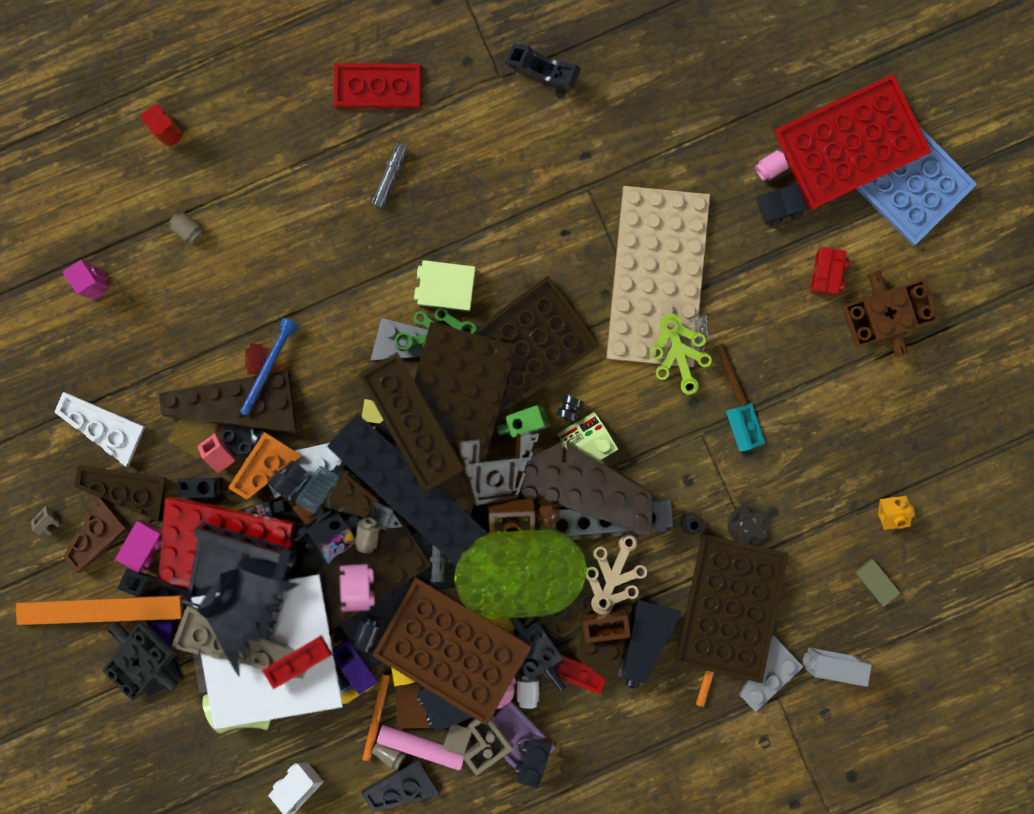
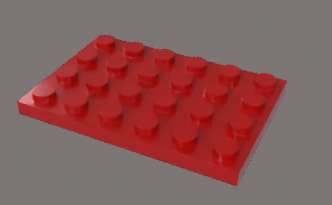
(852, 141)
(184, 516)

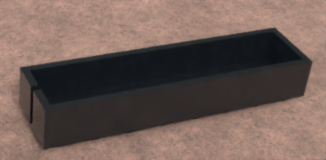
(430, 512)

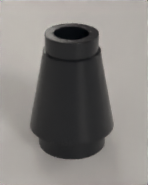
(686, 521)

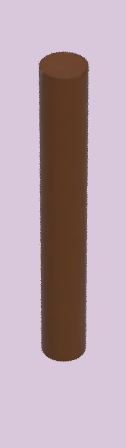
(731, 374)

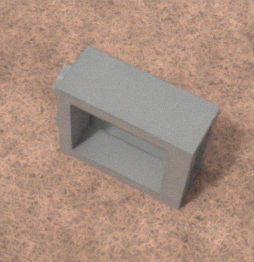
(837, 666)

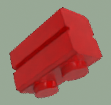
(161, 125)
(829, 271)

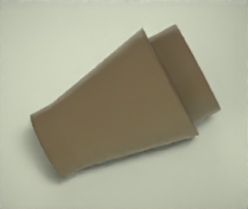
(389, 756)

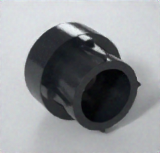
(290, 481)

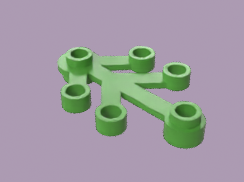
(420, 339)

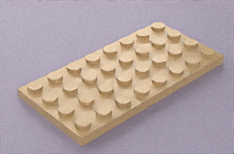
(656, 270)

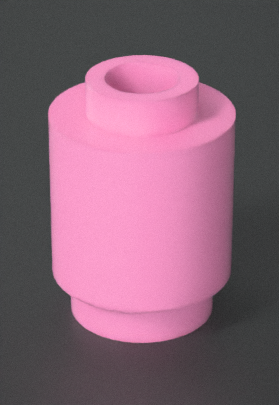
(771, 165)

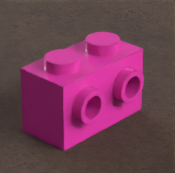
(87, 279)
(140, 546)

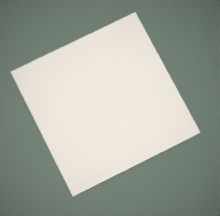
(250, 696)

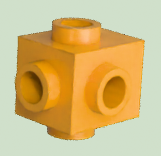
(895, 512)

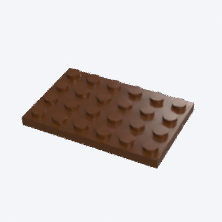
(452, 650)

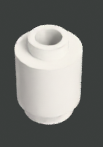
(527, 692)

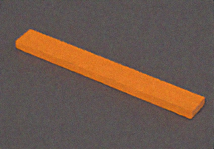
(100, 610)

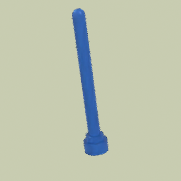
(287, 328)

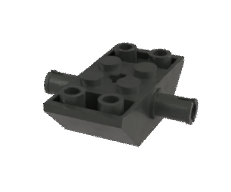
(140, 660)

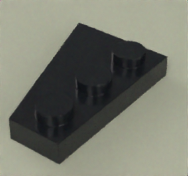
(401, 786)

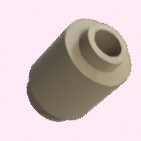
(185, 227)
(367, 535)

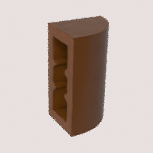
(606, 627)

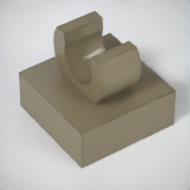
(42, 520)

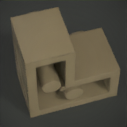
(491, 745)

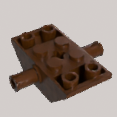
(908, 309)

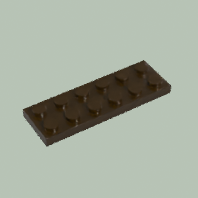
(411, 422)

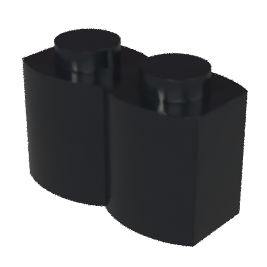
(781, 204)

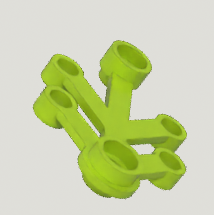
(679, 350)

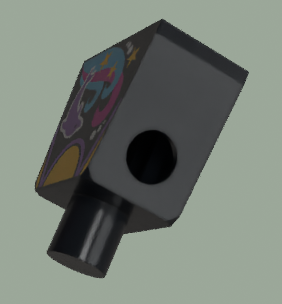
(333, 536)

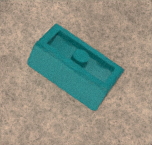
(745, 427)

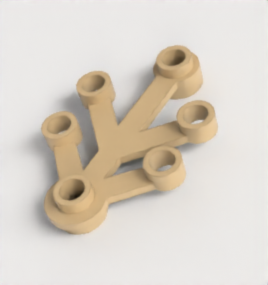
(613, 577)

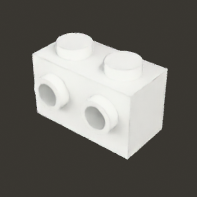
(295, 788)

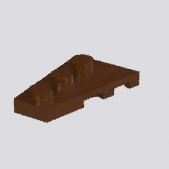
(99, 531)

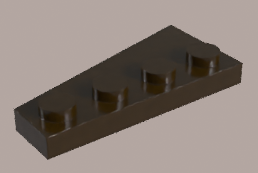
(132, 490)

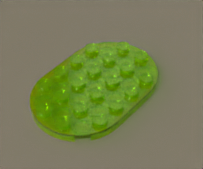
(520, 574)

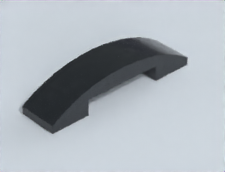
(148, 586)

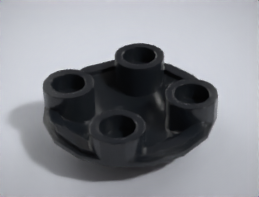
(241, 439)

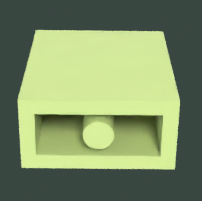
(445, 286)

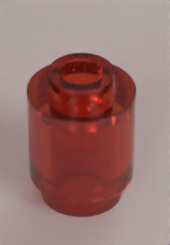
(255, 358)

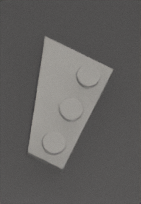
(385, 338)
(779, 670)

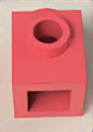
(216, 453)

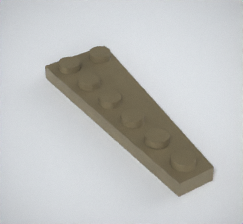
(198, 637)

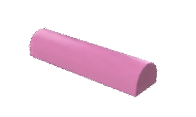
(419, 747)

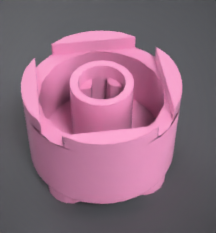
(356, 588)

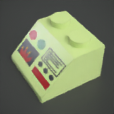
(590, 436)

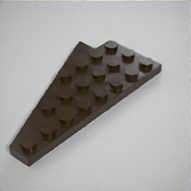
(392, 562)

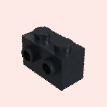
(534, 760)

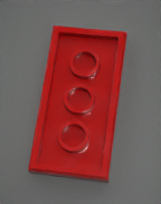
(377, 85)

